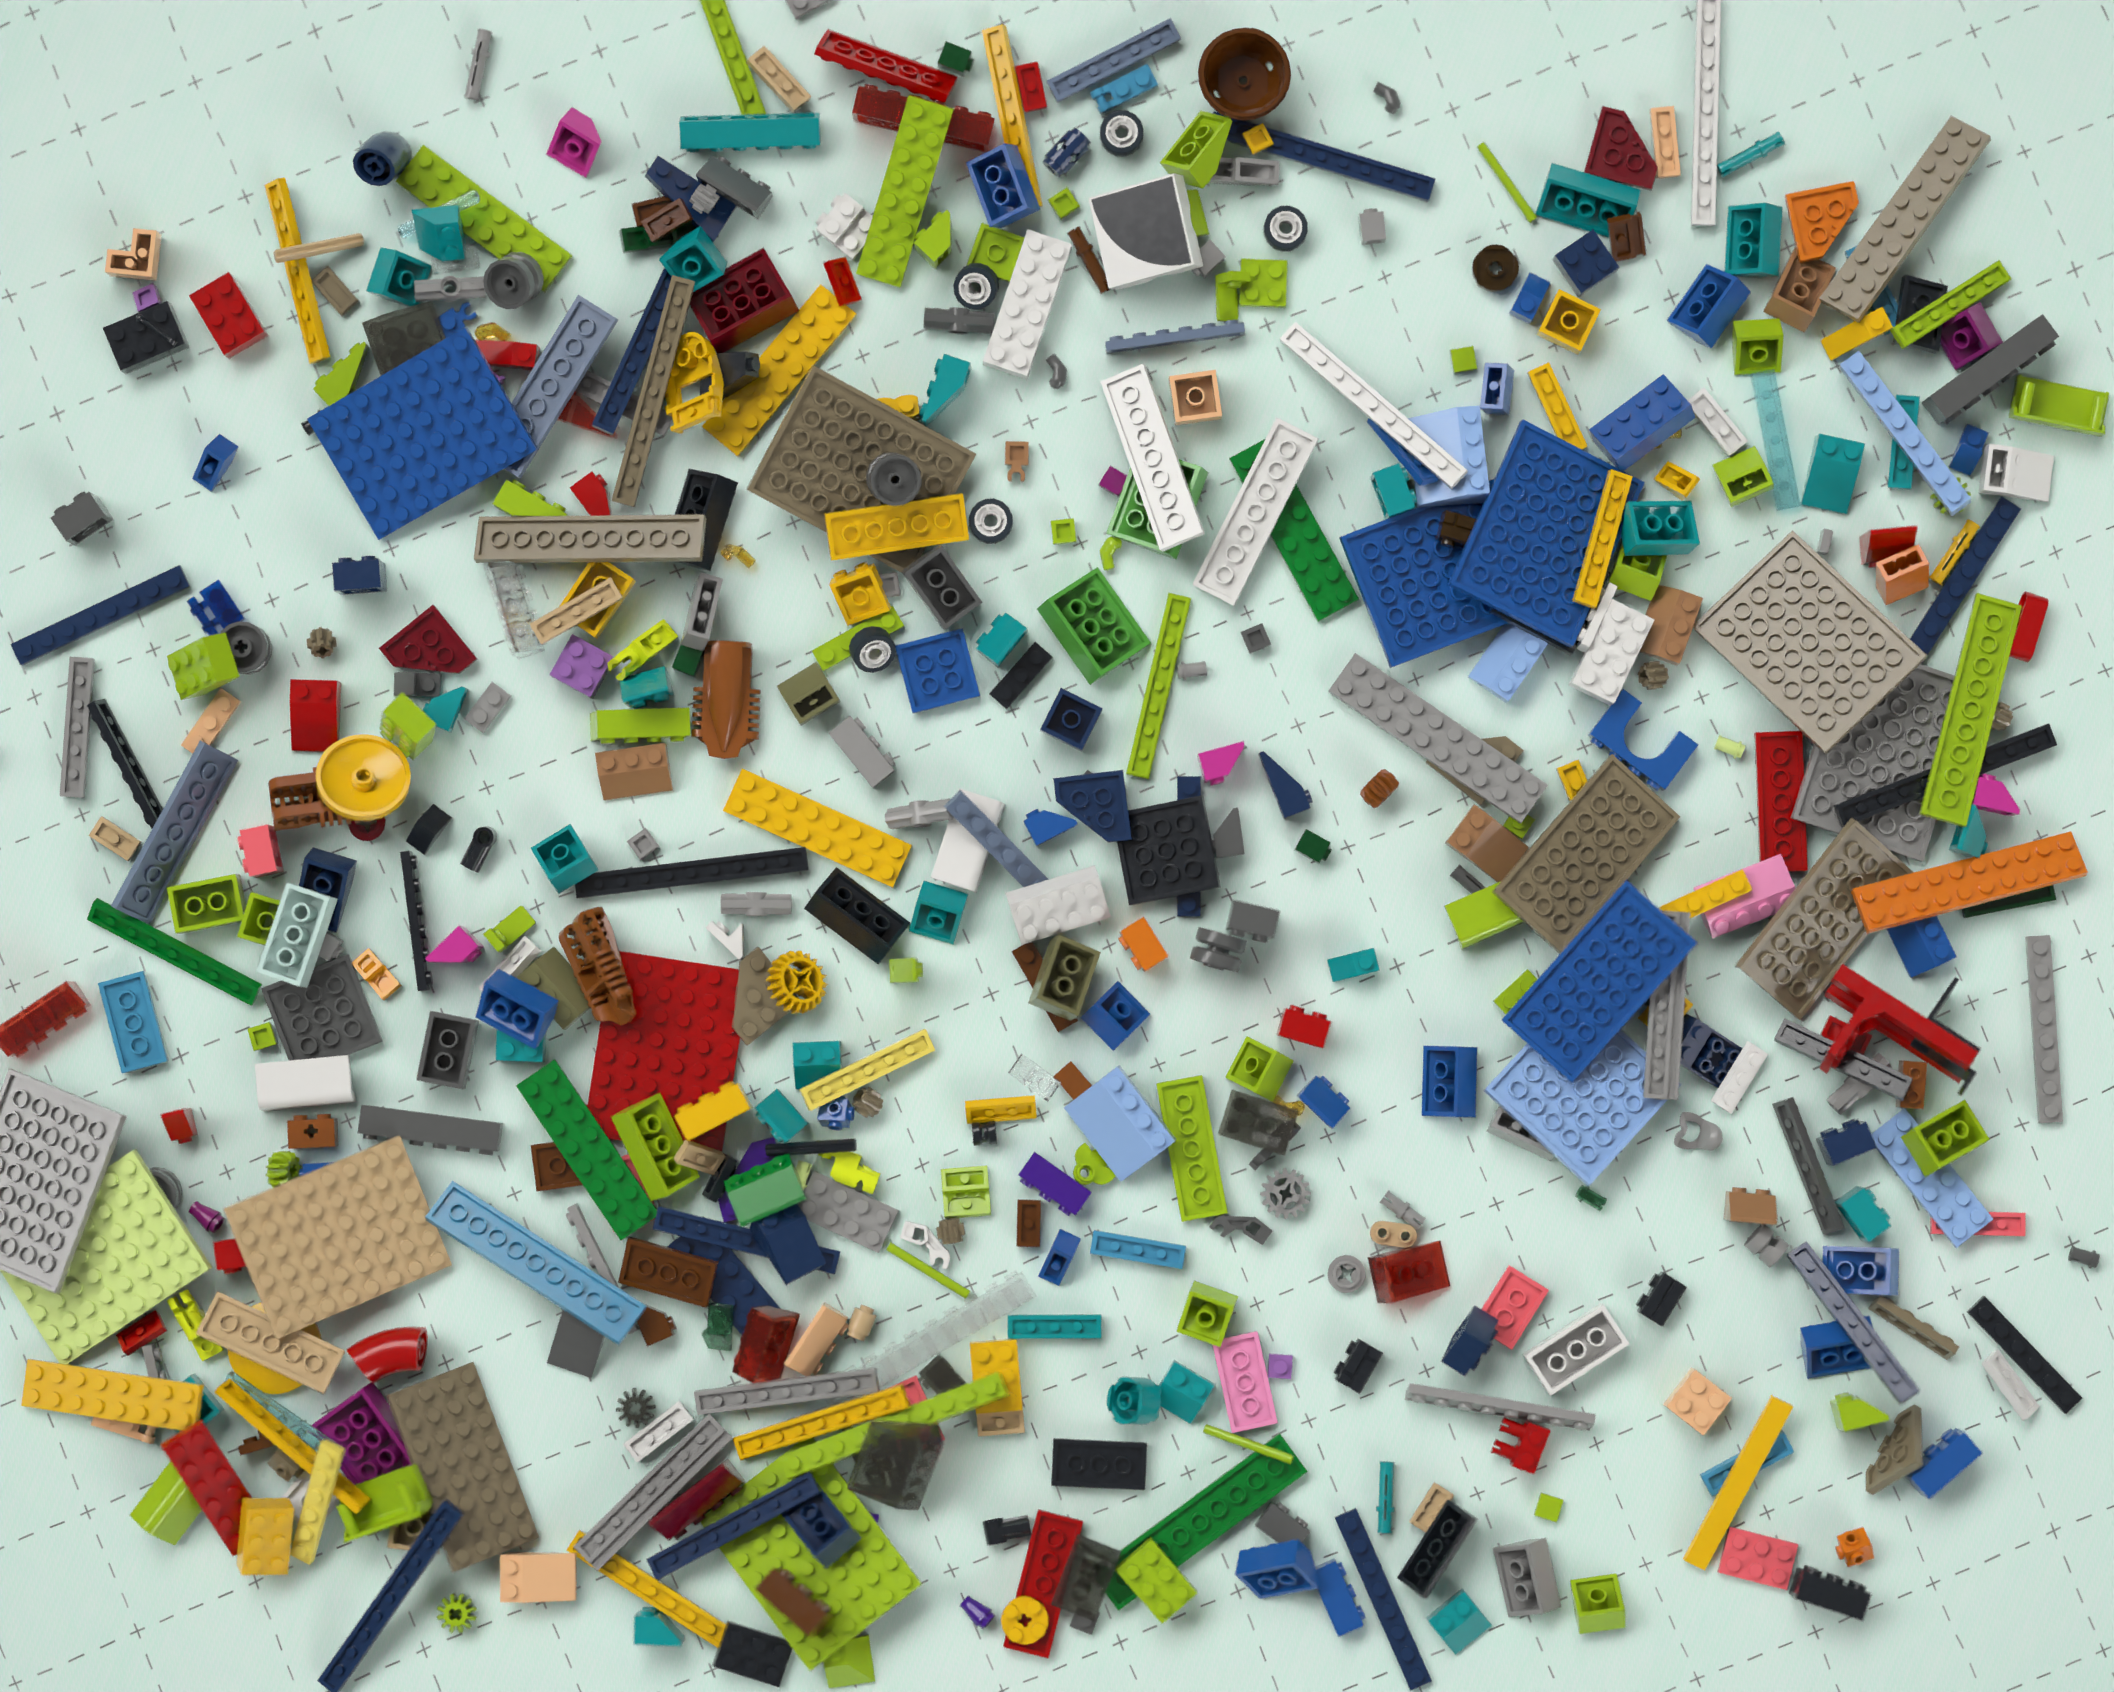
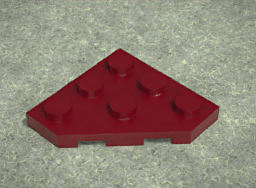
(1619, 152)
(429, 645)

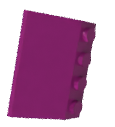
(367, 1434)

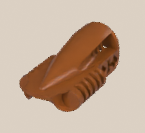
(726, 699)
(302, 811)
(601, 970)

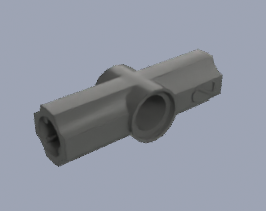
(958, 320)

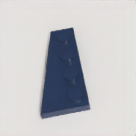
(677, 184)

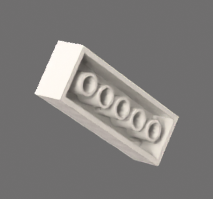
(1027, 304)

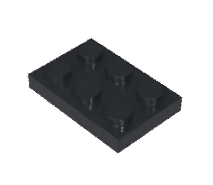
(1914, 296)
(752, 1654)

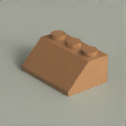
(1674, 618)
(634, 771)

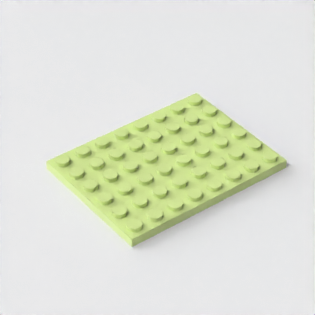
(124, 1264)

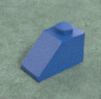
(1529, 298)
(215, 462)
(1047, 825)
(1059, 1257)

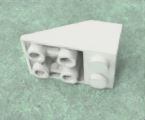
(2016, 473)

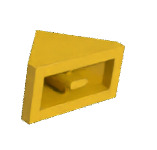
(1676, 480)

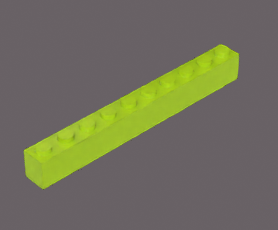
(928, 1411)

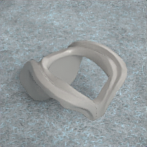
(1709, 1136)

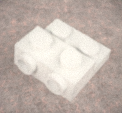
(845, 225)

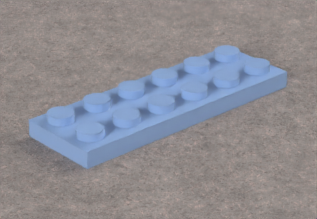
(1941, 1193)

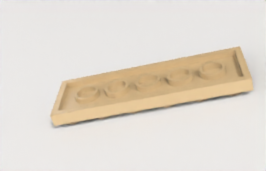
(251, 1336)

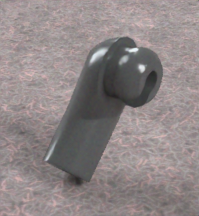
(1390, 96)
(1059, 372)

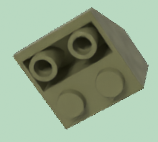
(808, 693)

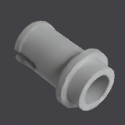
(1191, 670)

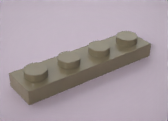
(1913, 1327)

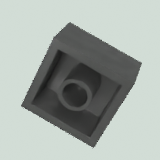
(81, 517)

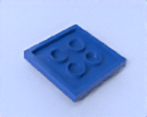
(937, 670)

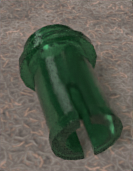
(1590, 1197)

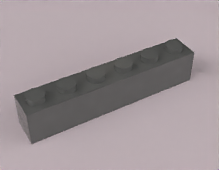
(430, 1128)

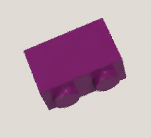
(1968, 336)

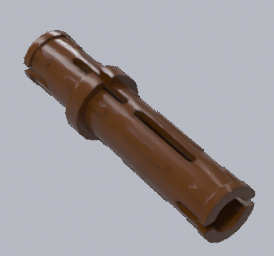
(1090, 260)

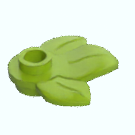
(1093, 1164)

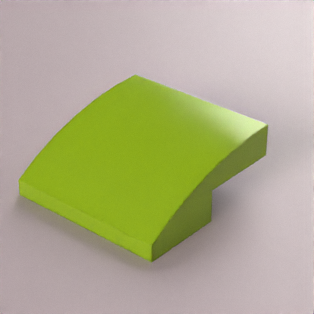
(965, 1192)

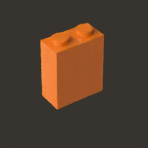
(1902, 574)

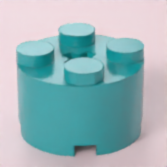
(1134, 1400)

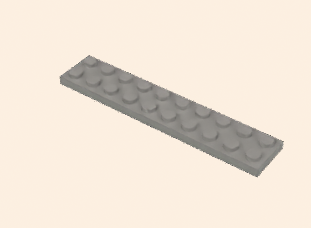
(1438, 738)

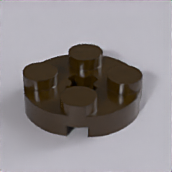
(1504, 258)

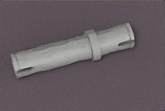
(480, 54)

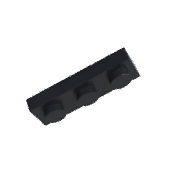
(1020, 675)

